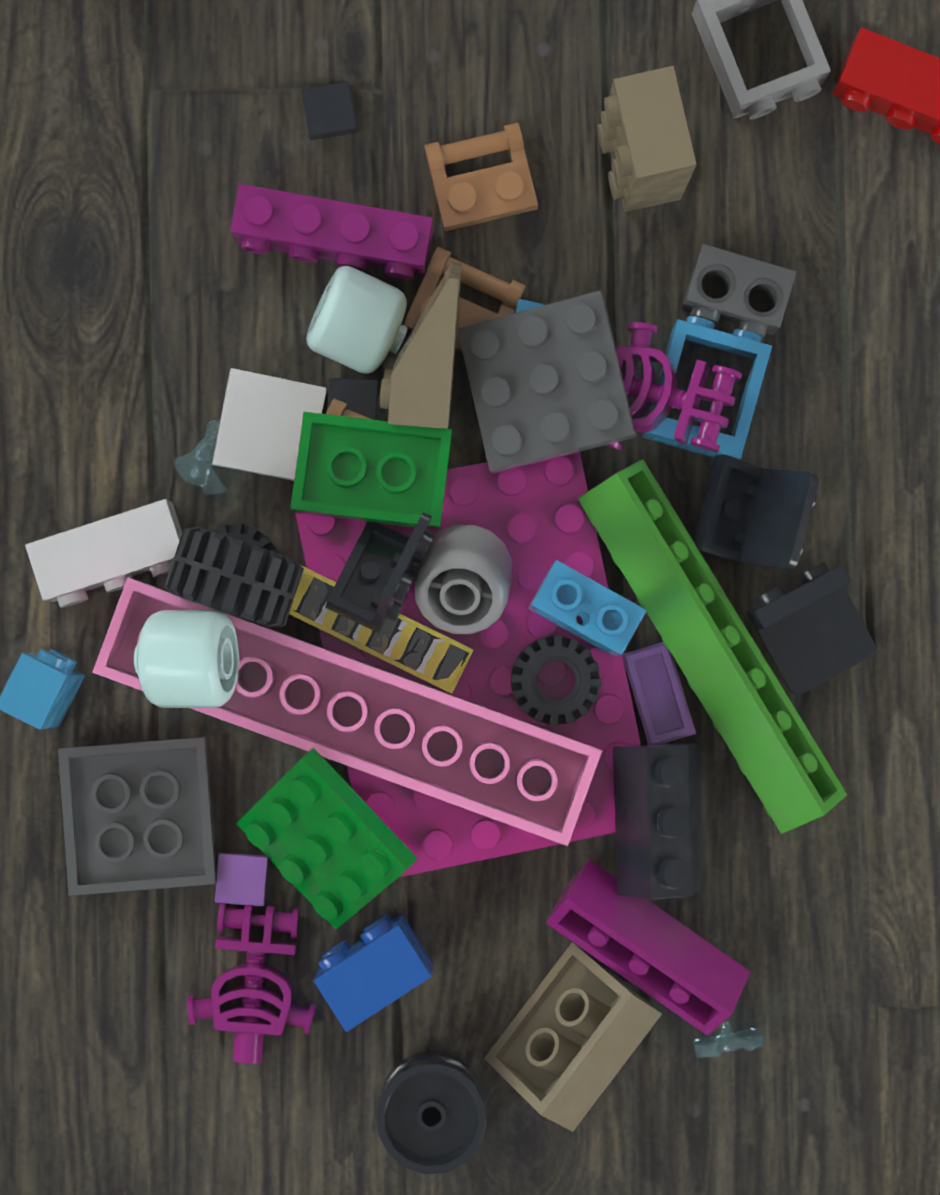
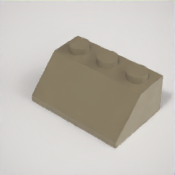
(572, 1037)

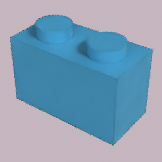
(41, 688)

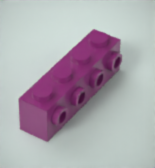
(331, 231)
(649, 942)

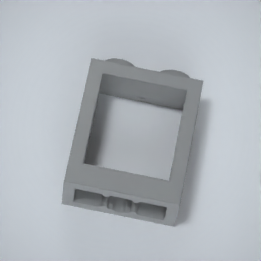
(761, 99)

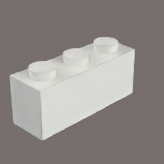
(105, 553)

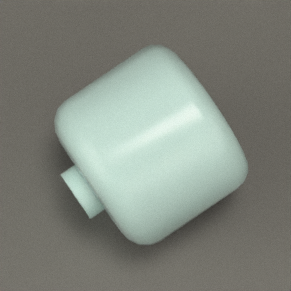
(358, 320)
(187, 658)

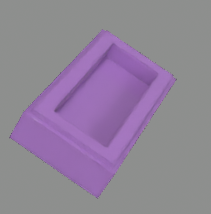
(658, 694)

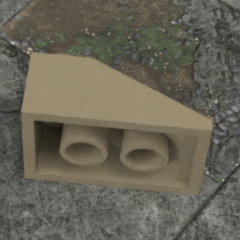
(423, 373)

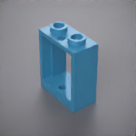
(740, 343)
(606, 616)

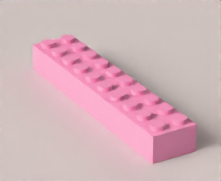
(380, 722)

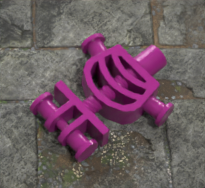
(668, 396)
(250, 1028)

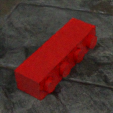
(891, 82)

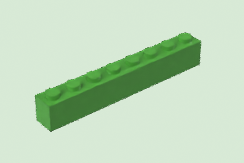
(712, 647)

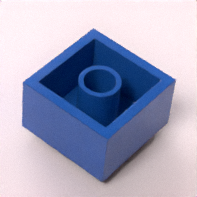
(372, 971)

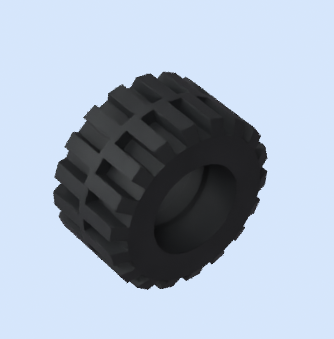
(234, 576)

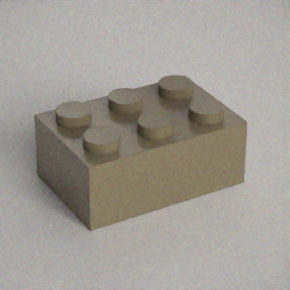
(647, 139)

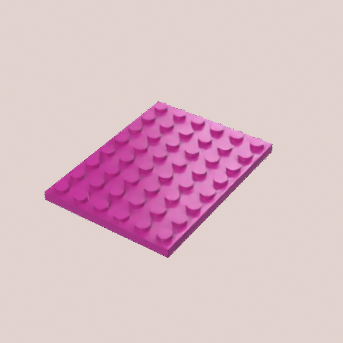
(539, 522)

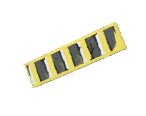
(400, 643)

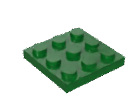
(326, 839)

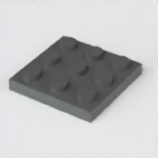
(546, 382)
(137, 816)

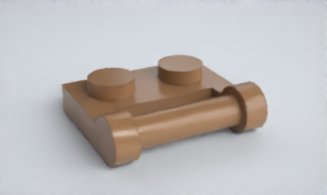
(485, 192)
(468, 312)

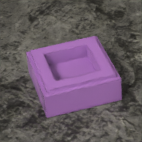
(241, 879)

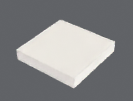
(264, 423)

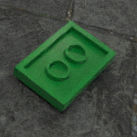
(370, 470)

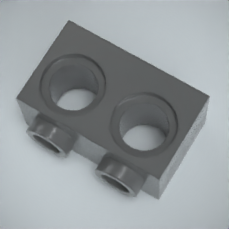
(740, 278)

